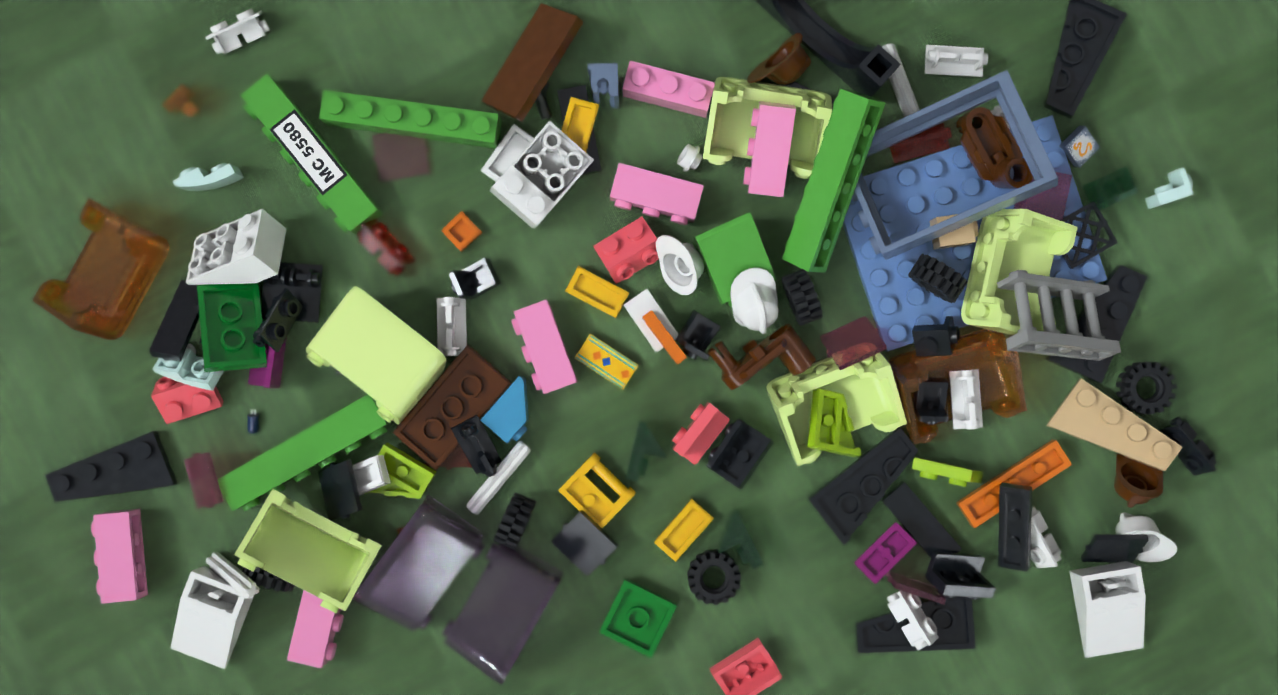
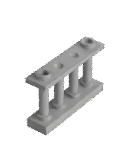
(1051, 340)

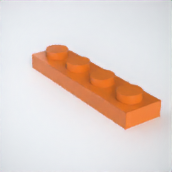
(1029, 471)

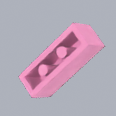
(667, 89)
(770, 148)
(656, 194)
(544, 347)
(119, 556)
(314, 633)

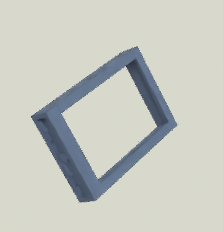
(1029, 143)

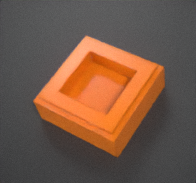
(461, 231)

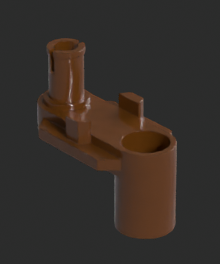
(993, 149)
(781, 343)

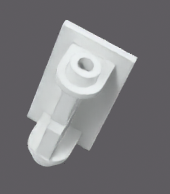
(247, 25)
(955, 60)
(451, 325)
(965, 399)
(1044, 549)
(921, 629)

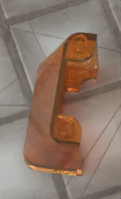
(108, 275)
(983, 350)

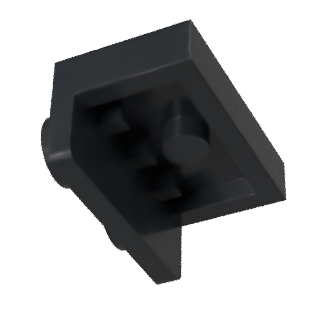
(739, 453)
(959, 575)

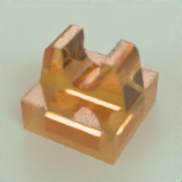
(180, 101)

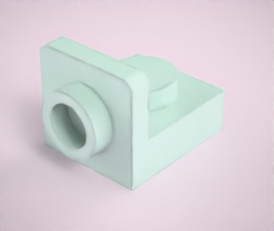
(1179, 188)

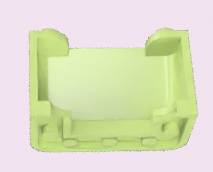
(732, 114)
(1009, 243)
(377, 354)
(868, 393)
(307, 551)

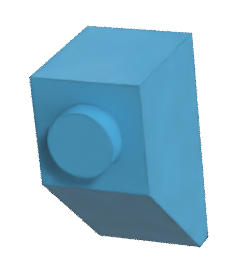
(509, 412)

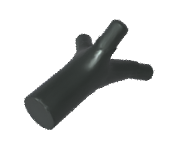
(542, 105)

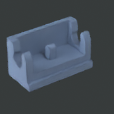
(604, 80)

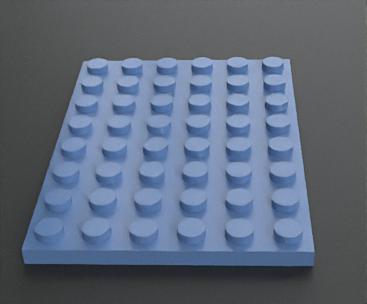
(933, 188)

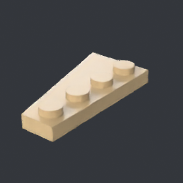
(1104, 422)

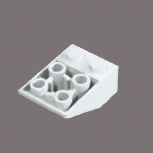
(541, 175)
(238, 251)
(1110, 607)
(209, 618)

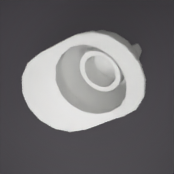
(679, 264)
(754, 299)
(1158, 545)

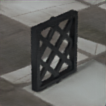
(1103, 223)

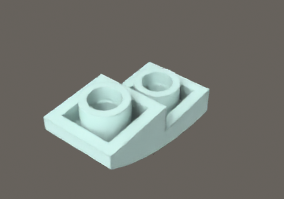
(200, 180)
(188, 371)

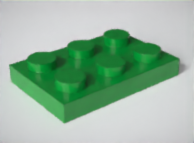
(227, 325)

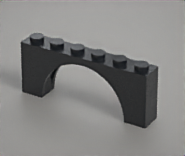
(858, 66)

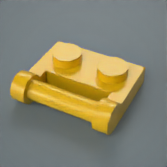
(588, 497)

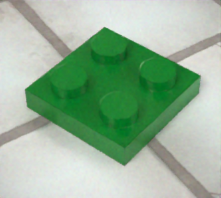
(638, 618)

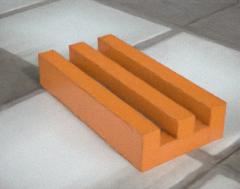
(664, 337)

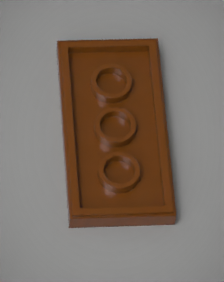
(532, 61)
(462, 391)

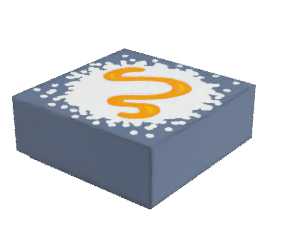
(1079, 146)

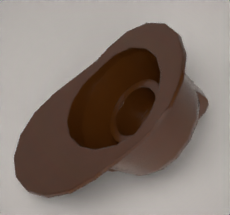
(784, 64)
(1137, 481)

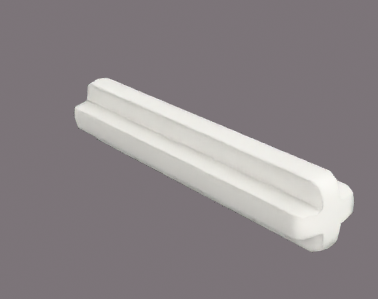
(901, 85)
(495, 482)
(232, 575)

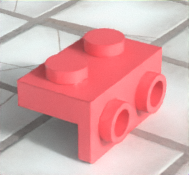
(628, 250)
(183, 401)
(701, 433)
(746, 670)

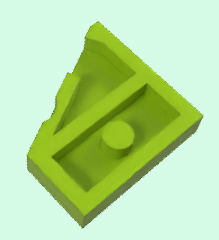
(831, 424)
(406, 474)
(957, 475)

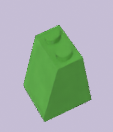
(729, 251)

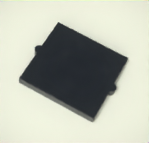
(340, 490)
(584, 543)
(1114, 548)

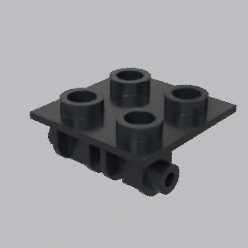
(303, 282)

